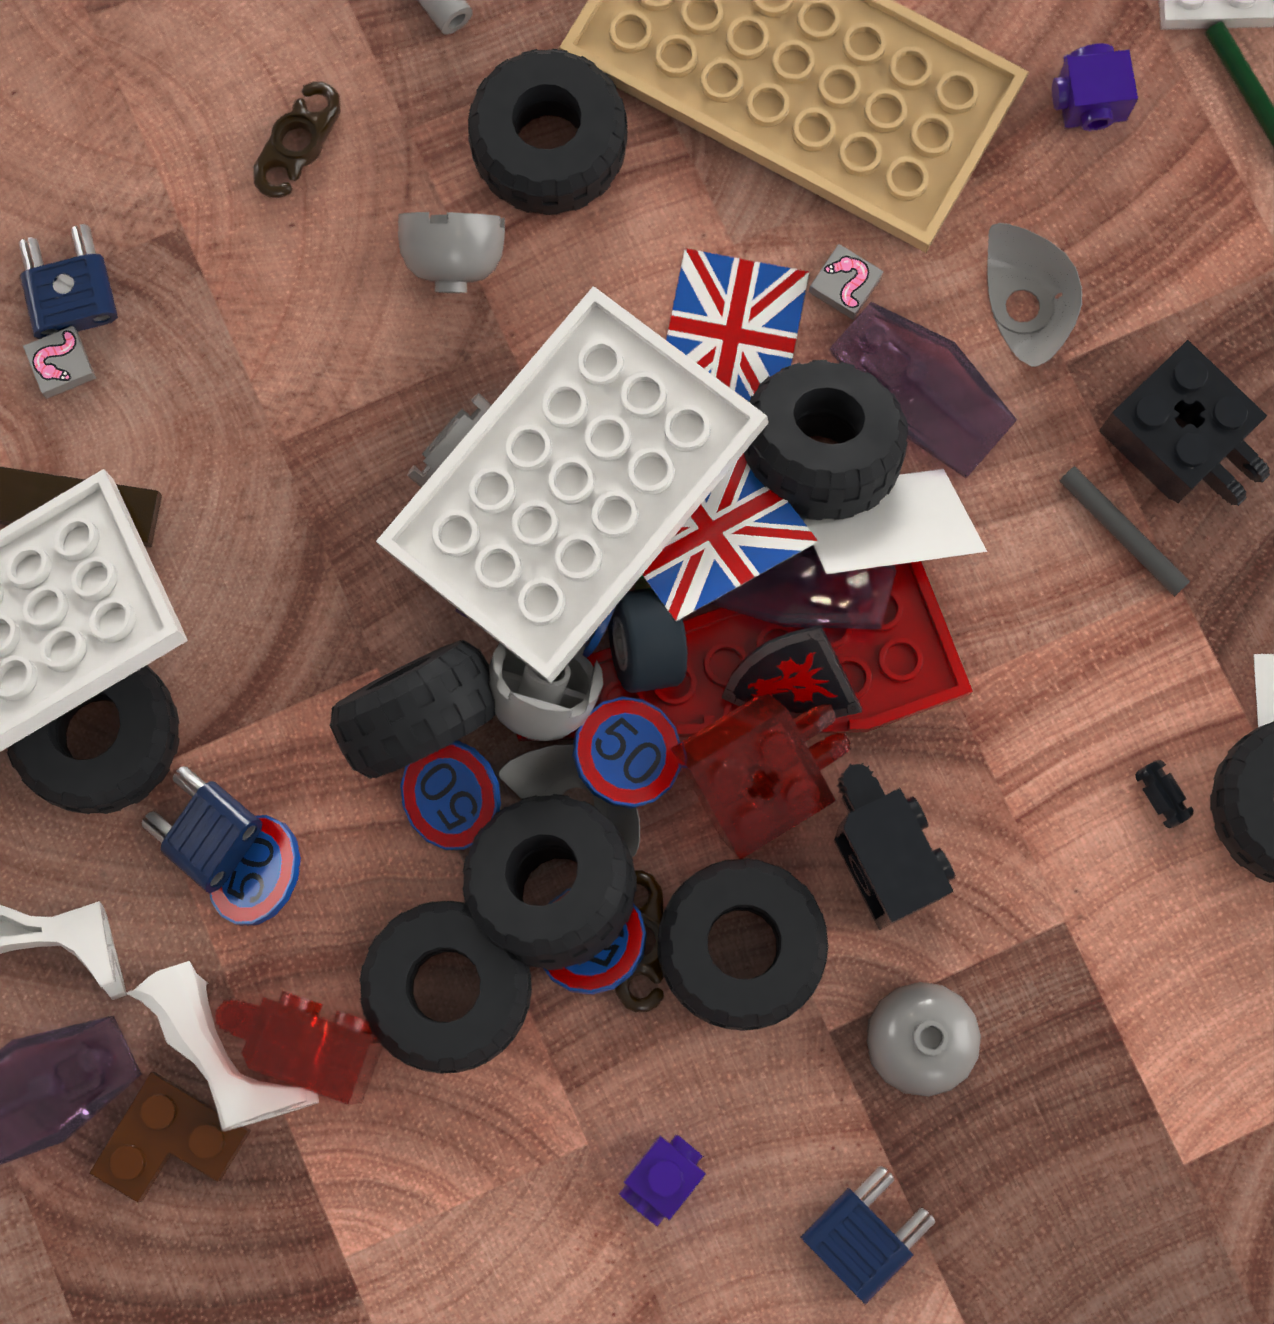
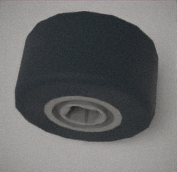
(647, 643)

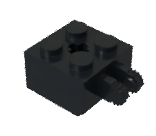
(1216, 427)
(888, 849)

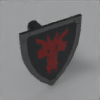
(797, 672)

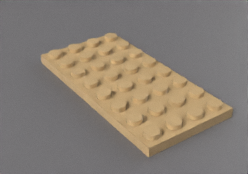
(824, 92)

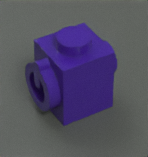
(1095, 87)
(663, 1179)

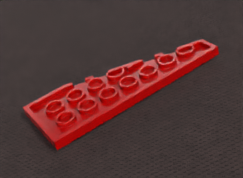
(892, 669)

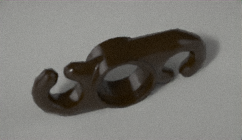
(274, 152)
(649, 965)

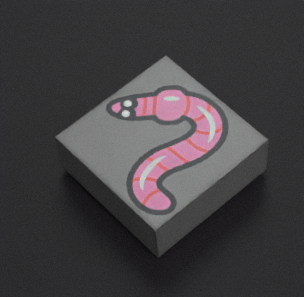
(846, 281)
(59, 362)

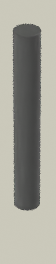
(1124, 531)

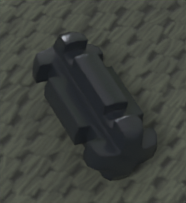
(1164, 794)

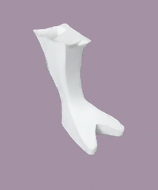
(80, 931)
(187, 1023)

